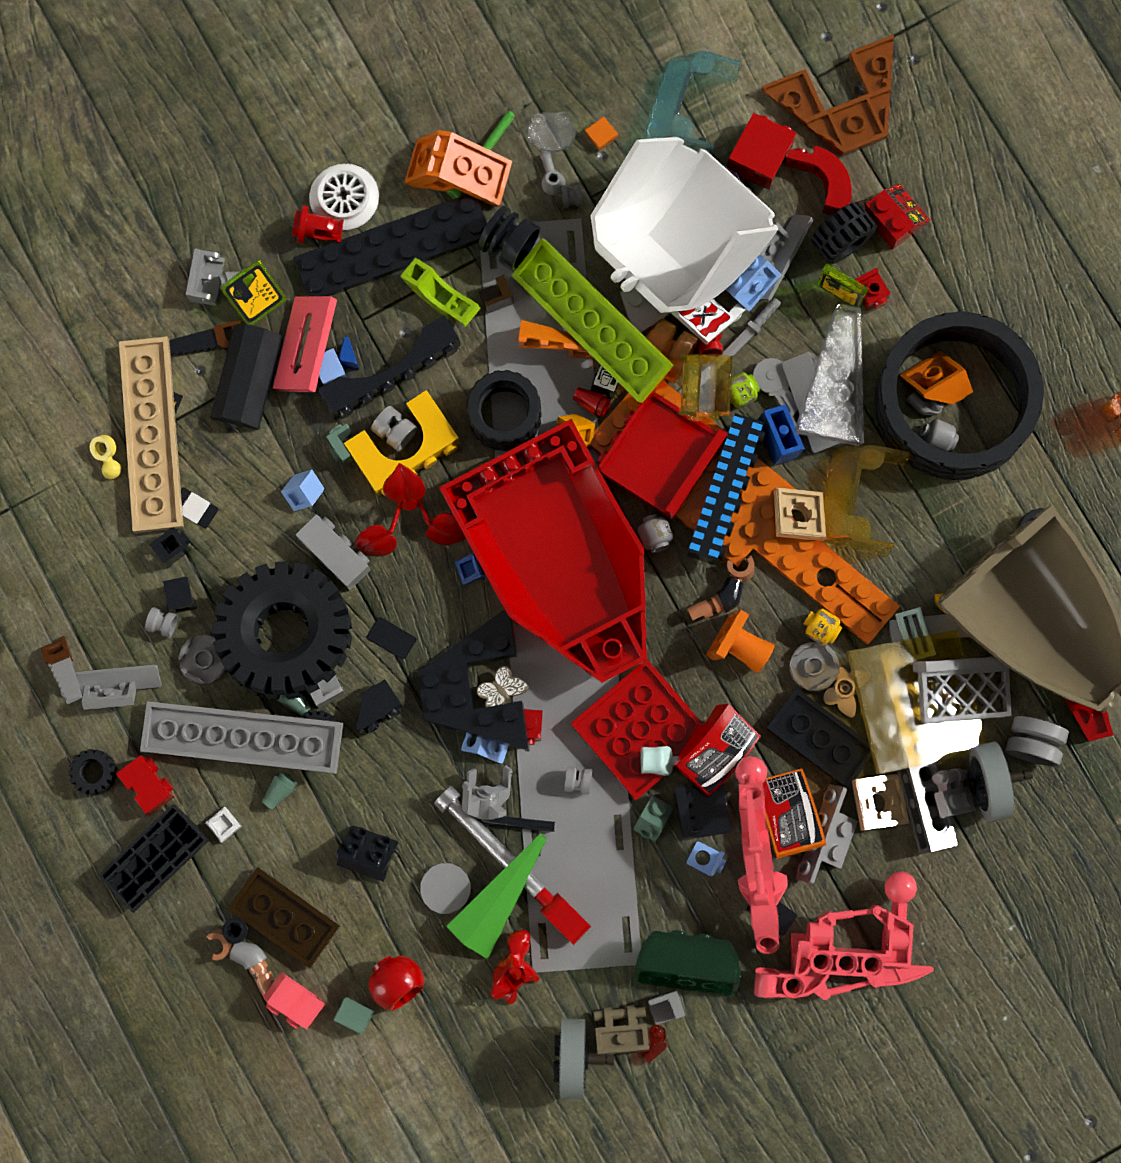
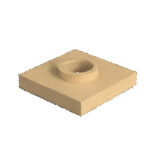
(812, 507)
(891, 791)

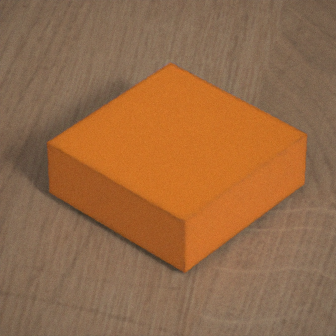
(601, 133)

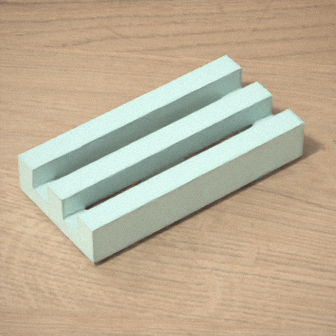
(908, 614)

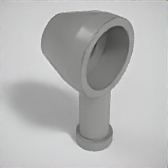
(551, 188)

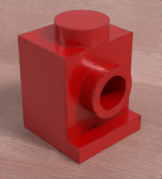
(874, 299)

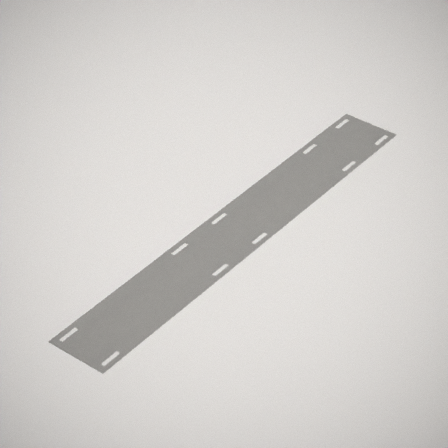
(581, 852)

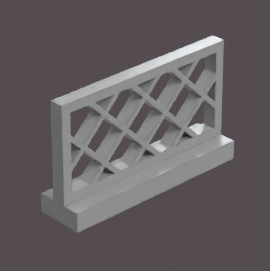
(957, 667)

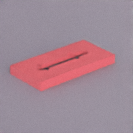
(306, 378)

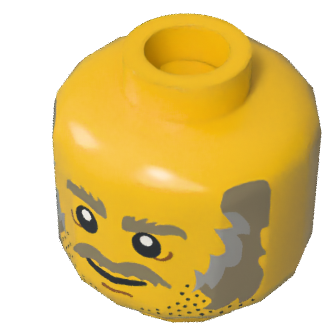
(822, 627)

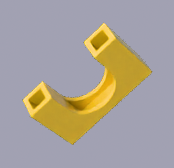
(437, 440)

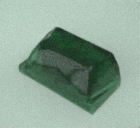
(688, 963)

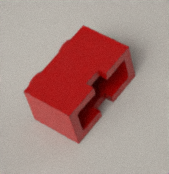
(144, 780)

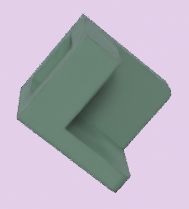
(354, 1015)

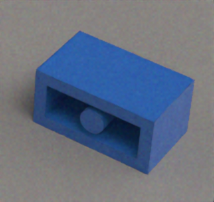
(779, 437)

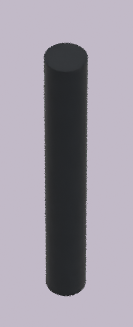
(521, 823)

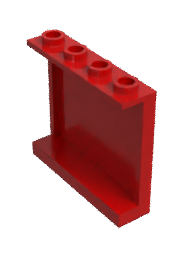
(660, 454)

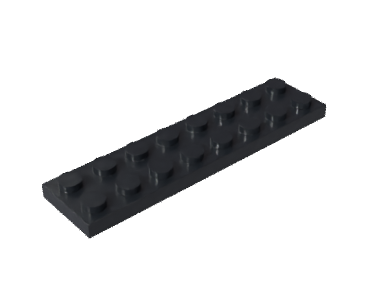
(391, 247)

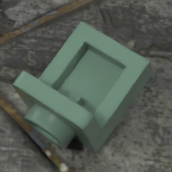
(338, 450)
(653, 818)

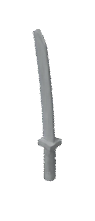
(752, 328)

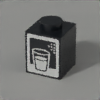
(604, 383)

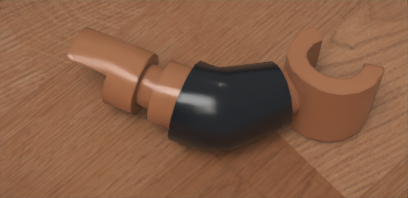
(728, 596)

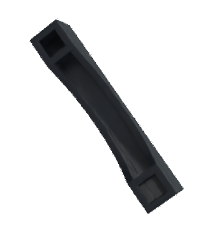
(346, 394)

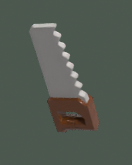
(63, 669)

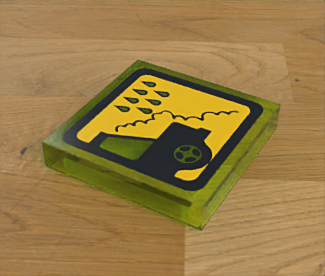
(842, 286)
(253, 293)

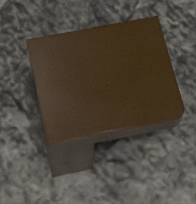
(497, 295)

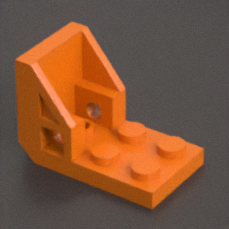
(450, 162)

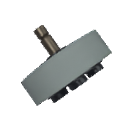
(993, 781)
(574, 1058)

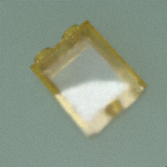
(706, 386)

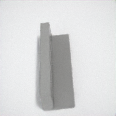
(799, 375)

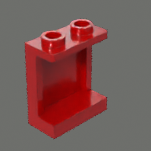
(761, 150)

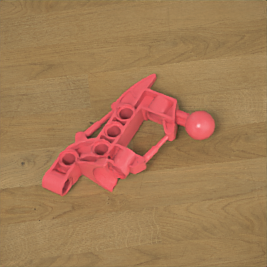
(760, 884)
(891, 962)

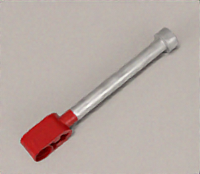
(554, 907)

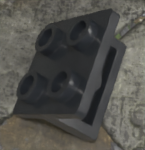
(366, 853)

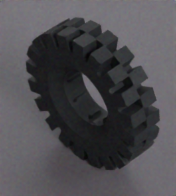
(268, 593)

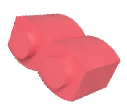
(293, 1001)

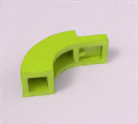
(438, 293)

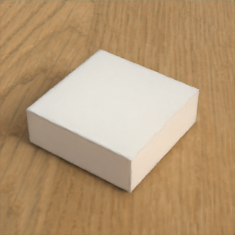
(223, 824)

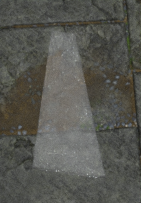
(836, 389)

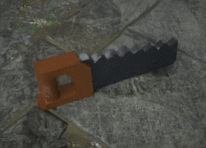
(203, 340)

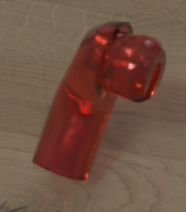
(658, 1043)

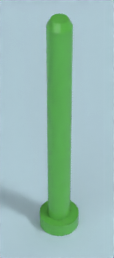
(489, 143)

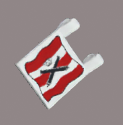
(709, 319)

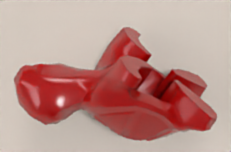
(513, 969)

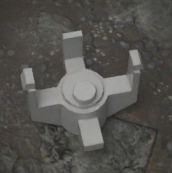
(485, 801)

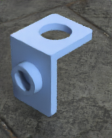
(485, 748)
(716, 860)

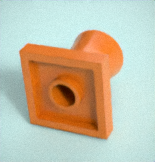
(740, 643)

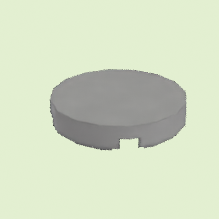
(200, 661)
(814, 667)
(445, 888)

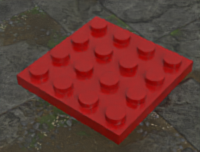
(635, 715)

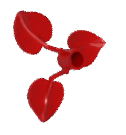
(407, 490)

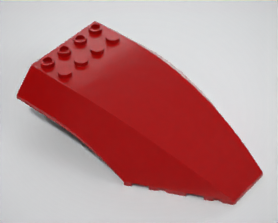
(558, 550)

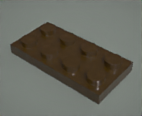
(284, 917)

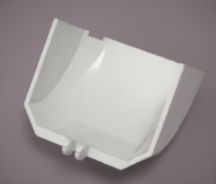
(678, 225)

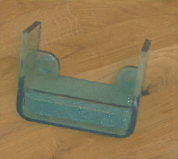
(664, 118)

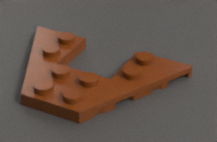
(850, 124)

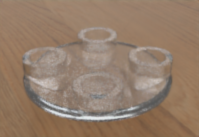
(551, 131)

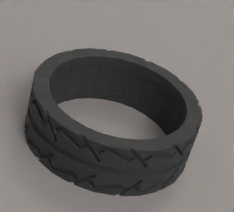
(1000, 342)

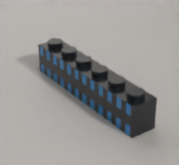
(725, 489)

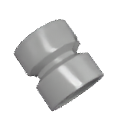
(401, 432)

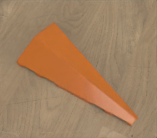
(544, 337)

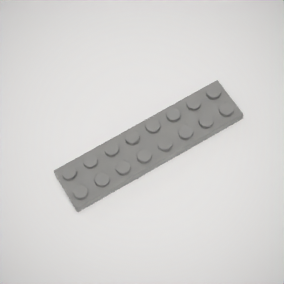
(242, 737)

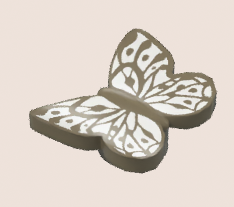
(502, 687)

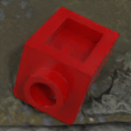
(534, 725)

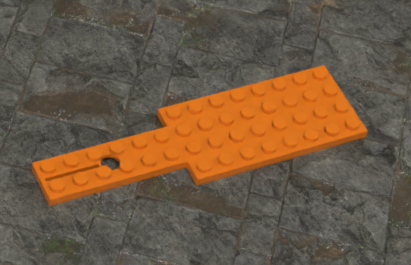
(756, 531)

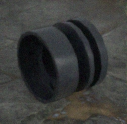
(507, 237)

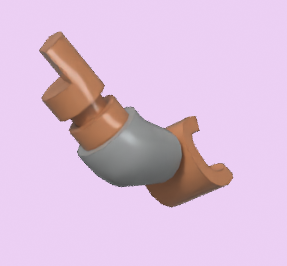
(248, 955)

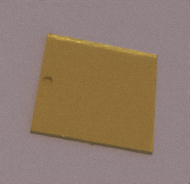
(891, 703)

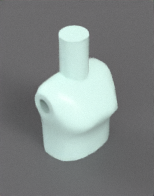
(657, 760)

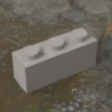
(334, 551)

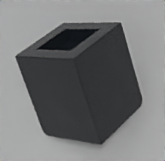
(179, 595)

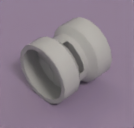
(160, 622)
(578, 780)

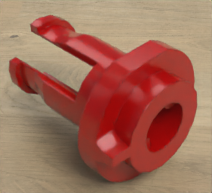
(316, 226)

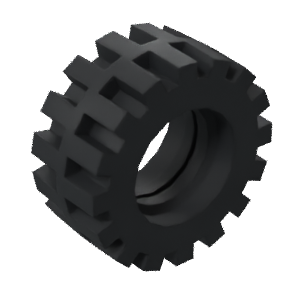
(81, 761)

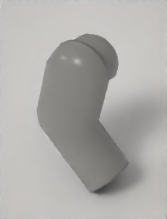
(925, 407)

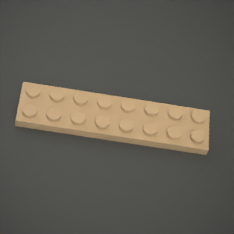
(151, 435)

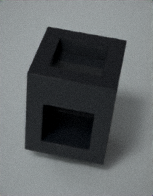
(163, 544)

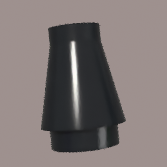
(229, 930)

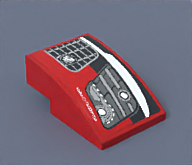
(716, 749)

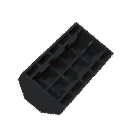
(246, 376)
(153, 858)

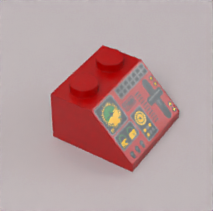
(895, 215)

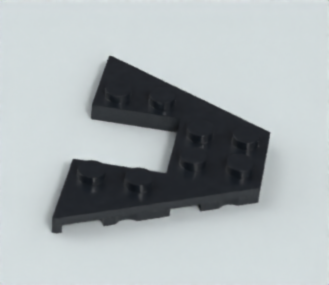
(448, 691)

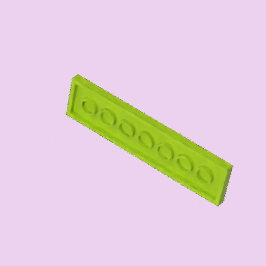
(592, 320)

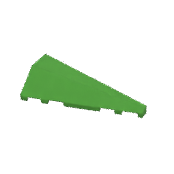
(485, 916)

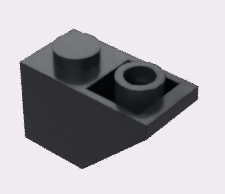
(376, 706)

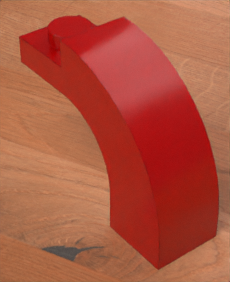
(829, 171)

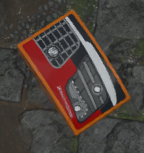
(791, 814)

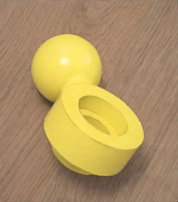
(110, 469)

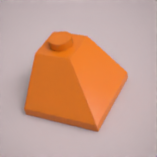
(939, 379)

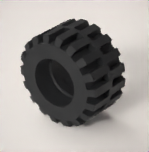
(843, 233)

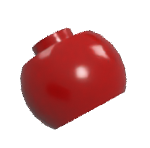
(395, 982)

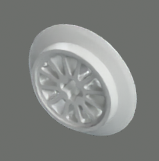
(365, 209)

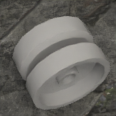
(1036, 741)

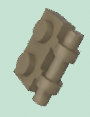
(621, 1038)

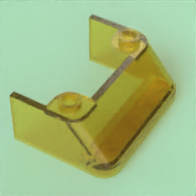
(841, 493)

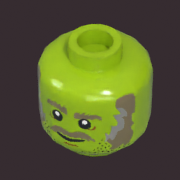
(743, 390)

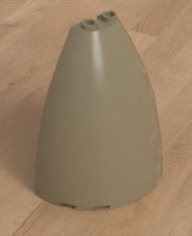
(1043, 612)

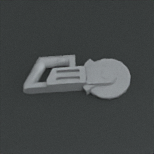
(773, 380)

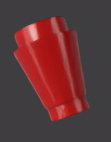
(592, 401)

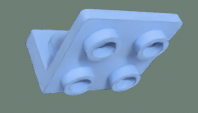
(754, 282)

